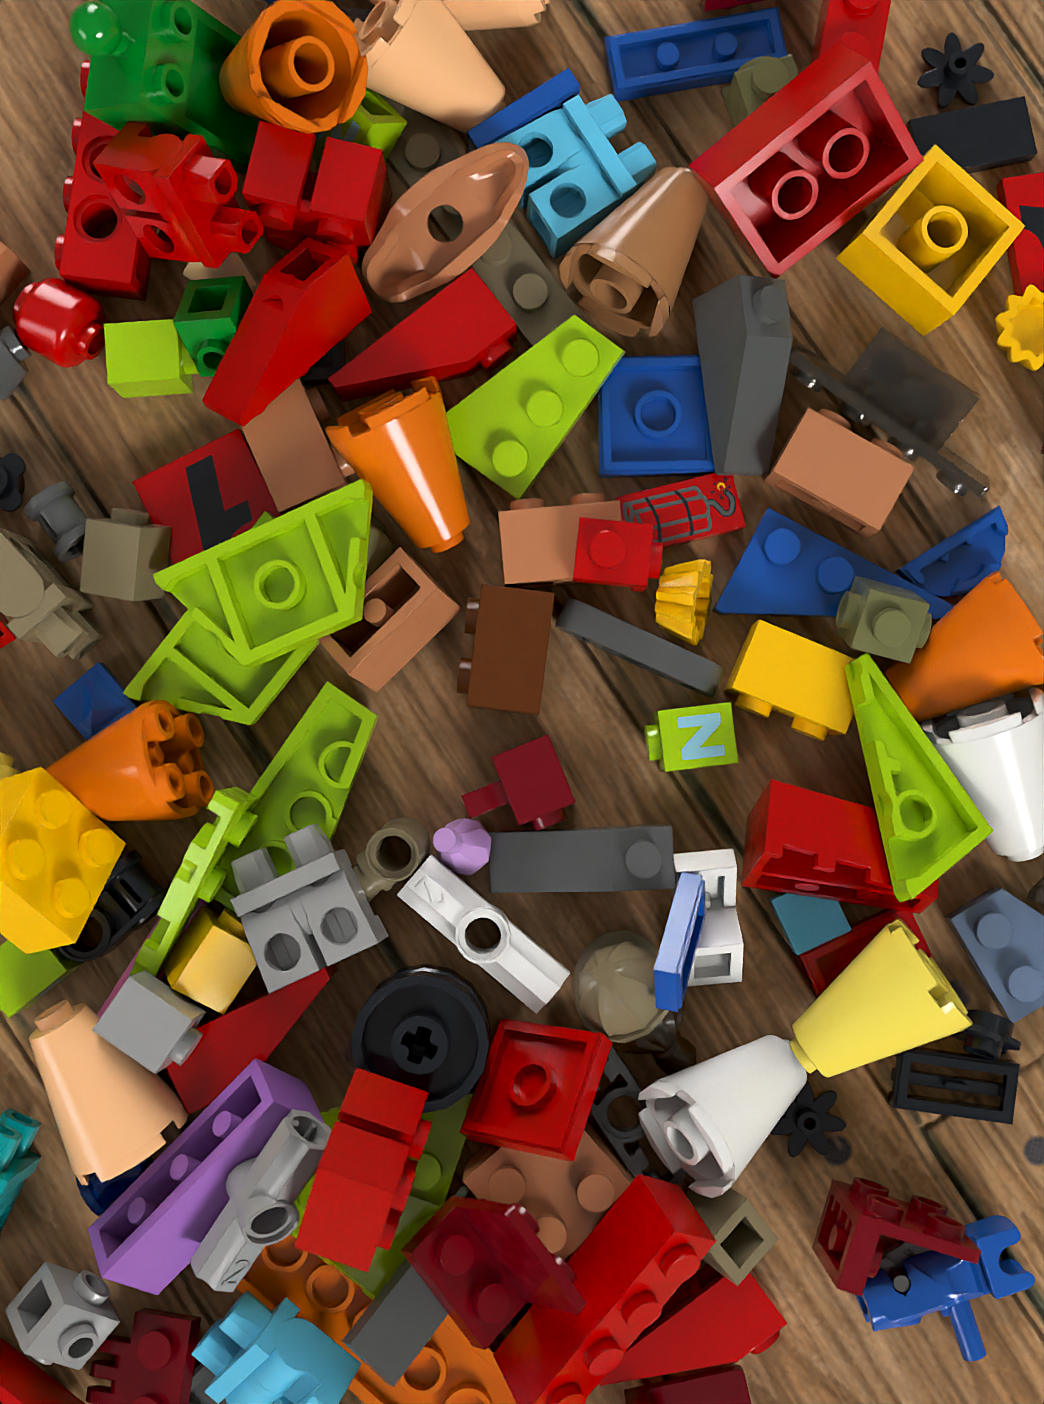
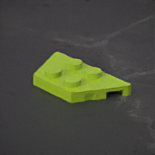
(281, 579)
(203, 677)

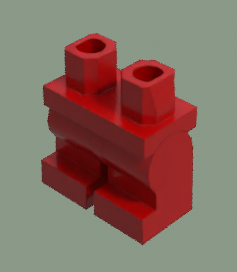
(181, 193)

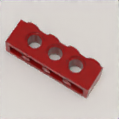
(105, 265)

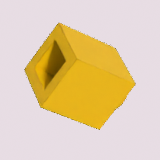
(211, 959)

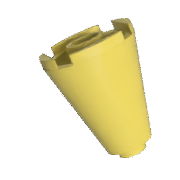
(878, 1007)

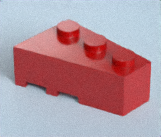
(820, 850)

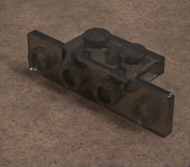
(905, 398)

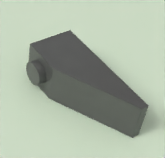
(744, 367)
(583, 859)

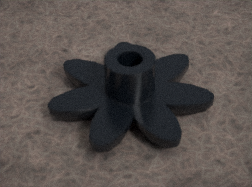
(954, 71)
(805, 1108)

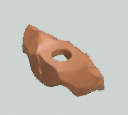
(481, 187)

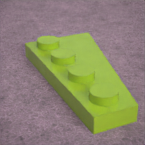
(305, 780)

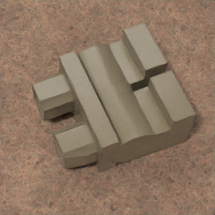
(42, 600)

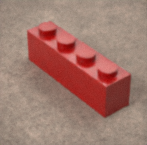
(625, 1275)

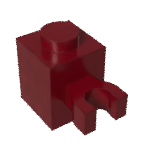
(528, 781)

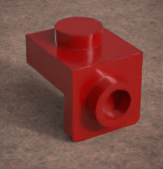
(616, 553)

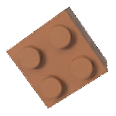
(558, 1193)

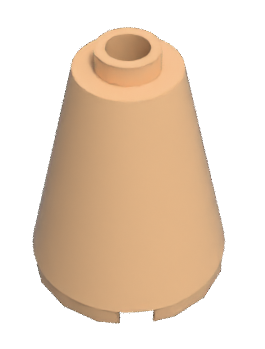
(428, 63)
(99, 1095)

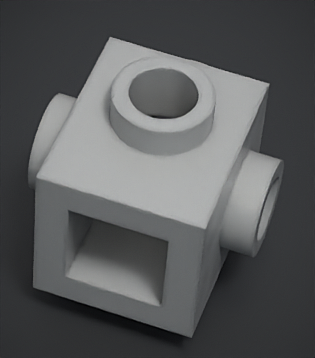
(62, 1316)

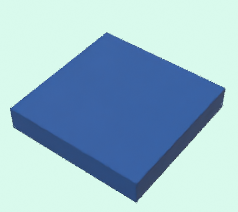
(654, 419)

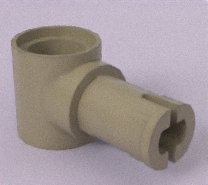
(376, 866)

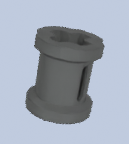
(60, 519)

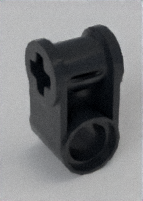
(124, 906)

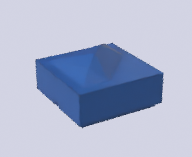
(95, 701)

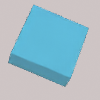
(808, 920)

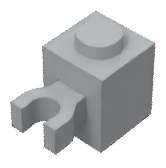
(151, 1022)

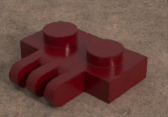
(150, 1365)

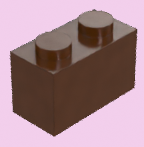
(508, 649)

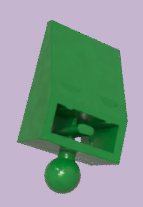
(162, 70)

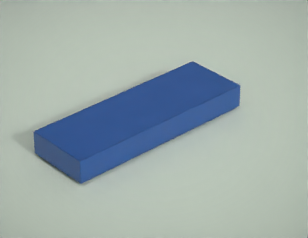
(690, 53)

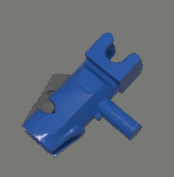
(924, 1281)

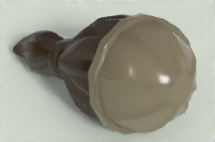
(618, 999)

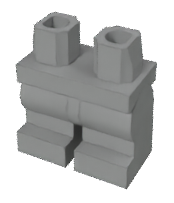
(305, 915)

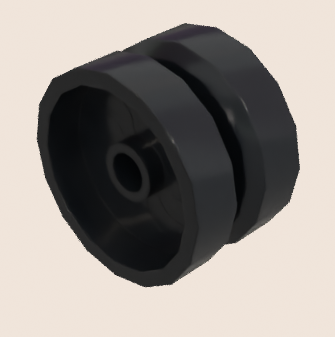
(429, 999)

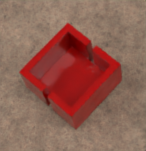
(336, 206)
(365, 1171)

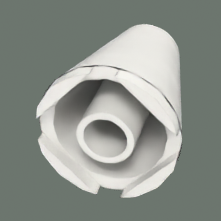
(1000, 764)
(721, 1111)

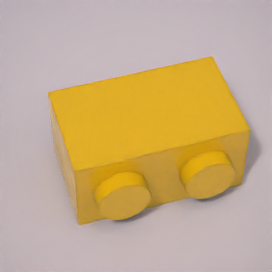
(794, 679)

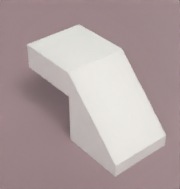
(720, 943)

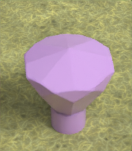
(463, 846)

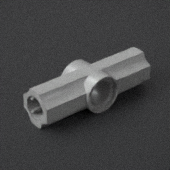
(261, 1201)

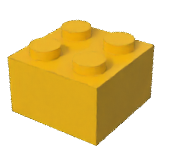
(930, 242)
(50, 861)

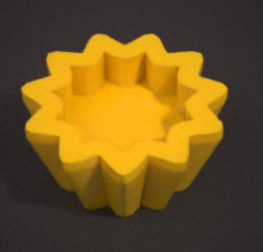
(1023, 328)
(685, 600)

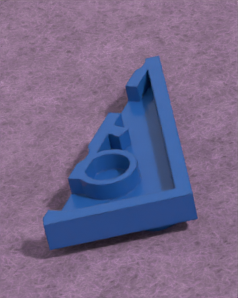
(801, 574)

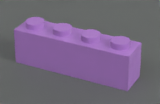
(179, 1197)

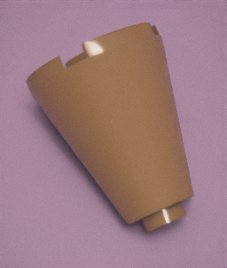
(639, 254)

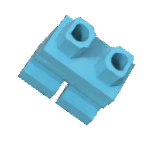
(575, 170)
(273, 1357)

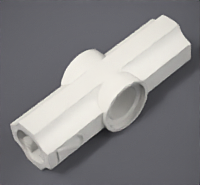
(512, 961)

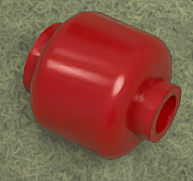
(60, 322)

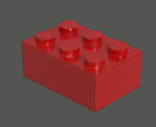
(807, 160)

